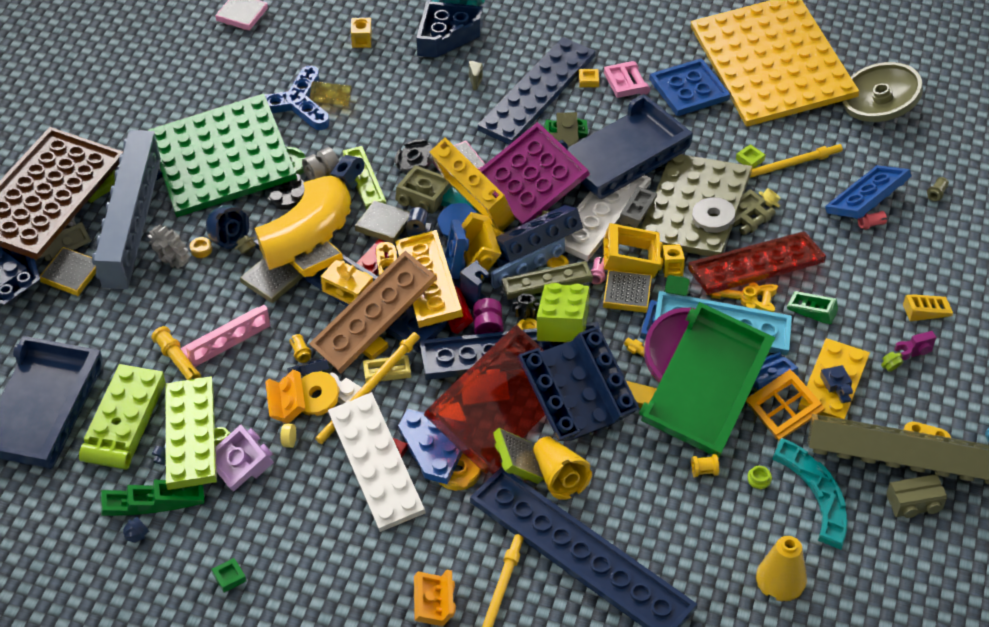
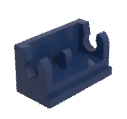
(471, 283)

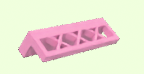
(227, 336)

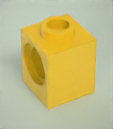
(361, 32)

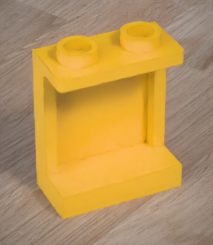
(482, 241)

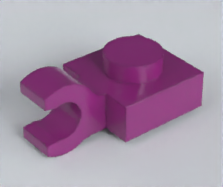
(918, 345)

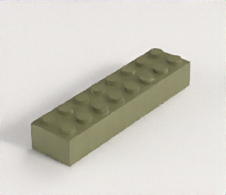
(899, 447)

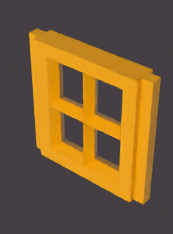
(772, 389)

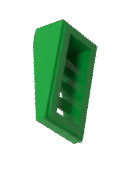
(677, 285)
(824, 314)

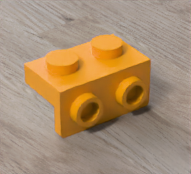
(434, 598)

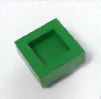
(229, 575)

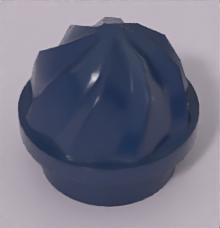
(135, 530)

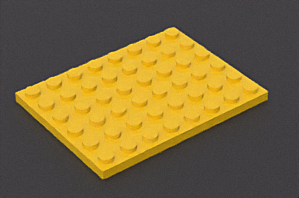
(773, 60)

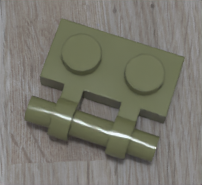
(752, 204)

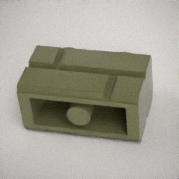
(916, 496)

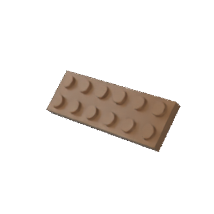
(373, 311)

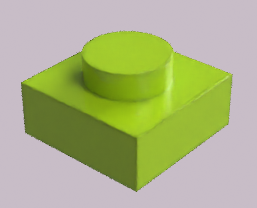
(750, 156)

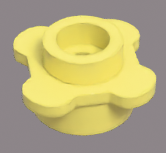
(770, 197)

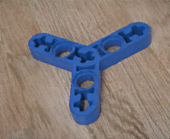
(289, 100)

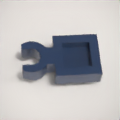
(309, 367)

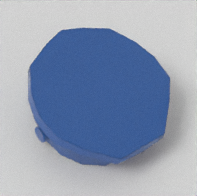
(453, 212)

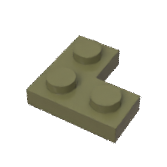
(566, 128)

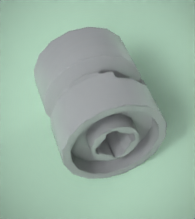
(320, 165)

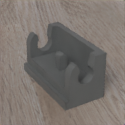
(637, 207)

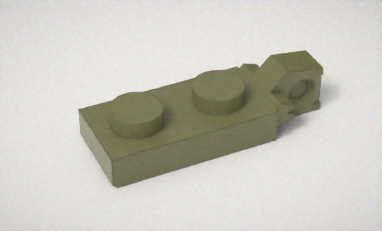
(70, 238)

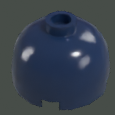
(227, 226)

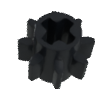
(525, 307)

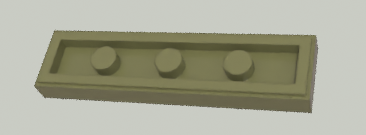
(534, 282)

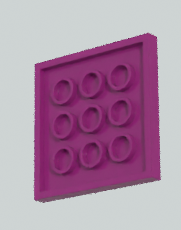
(534, 173)

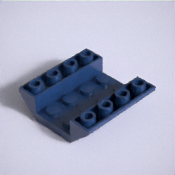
(579, 385)

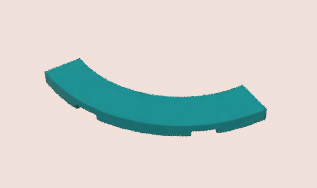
(824, 488)

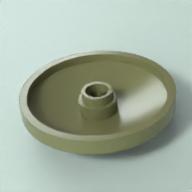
(884, 92)

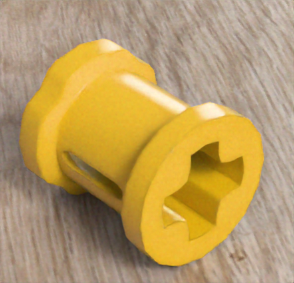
(705, 465)

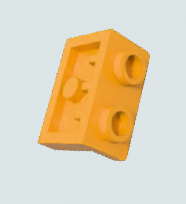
(285, 397)

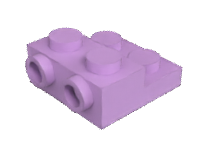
(241, 457)

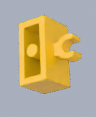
(344, 281)

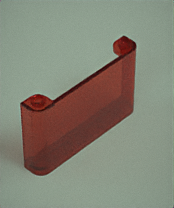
(489, 398)

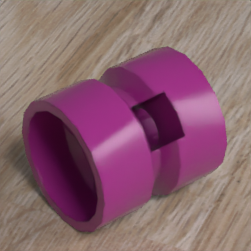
(487, 316)

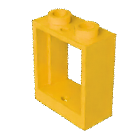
(636, 238)

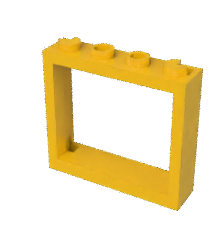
(472, 184)

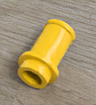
(302, 352)

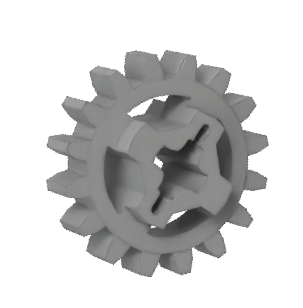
(168, 246)

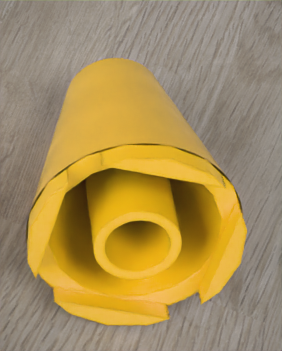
(561, 468)
(783, 570)

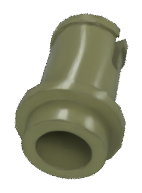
(936, 191)

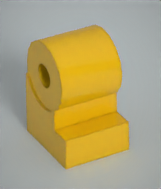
(672, 260)

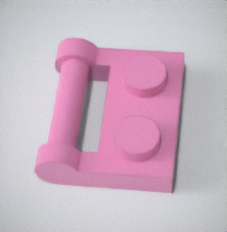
(621, 82)

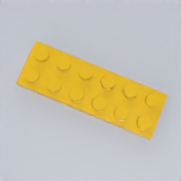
(440, 299)

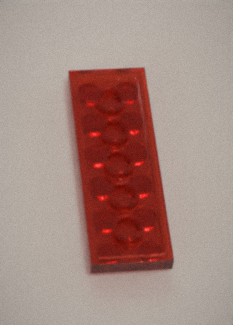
(756, 262)

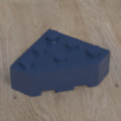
(447, 27)

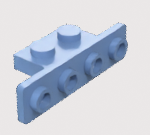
(526, 263)

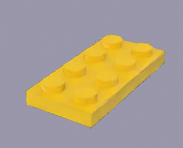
(833, 355)

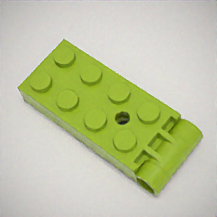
(122, 417)

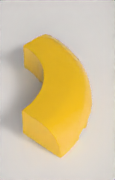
(307, 224)

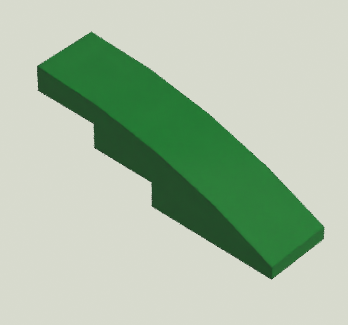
(149, 499)

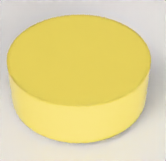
(288, 435)

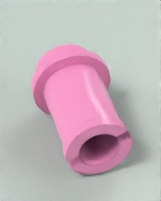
(598, 271)

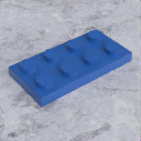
(868, 191)

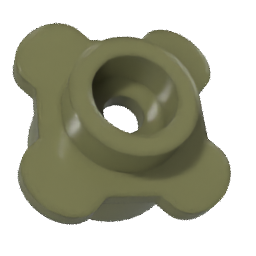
(245, 244)

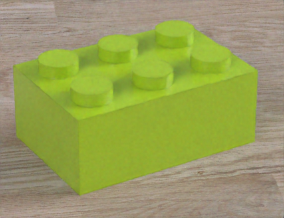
(562, 312)

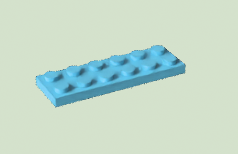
(772, 323)

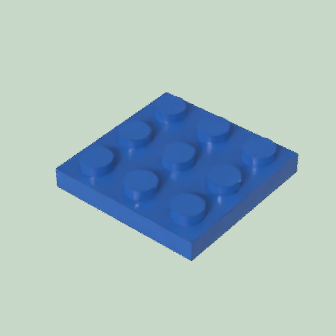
(689, 87)

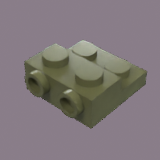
(422, 189)

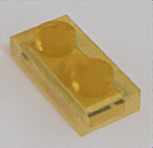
(330, 93)

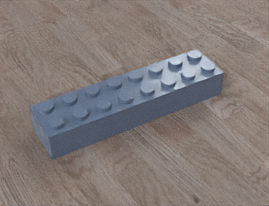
(127, 210)

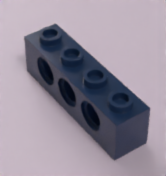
(539, 233)

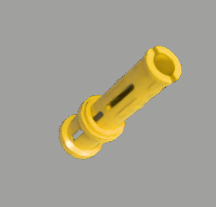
(171, 348)

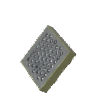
(383, 222)
(270, 283)

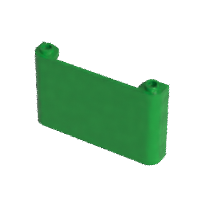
(708, 379)

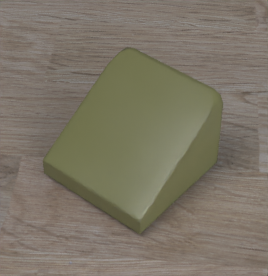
(475, 74)

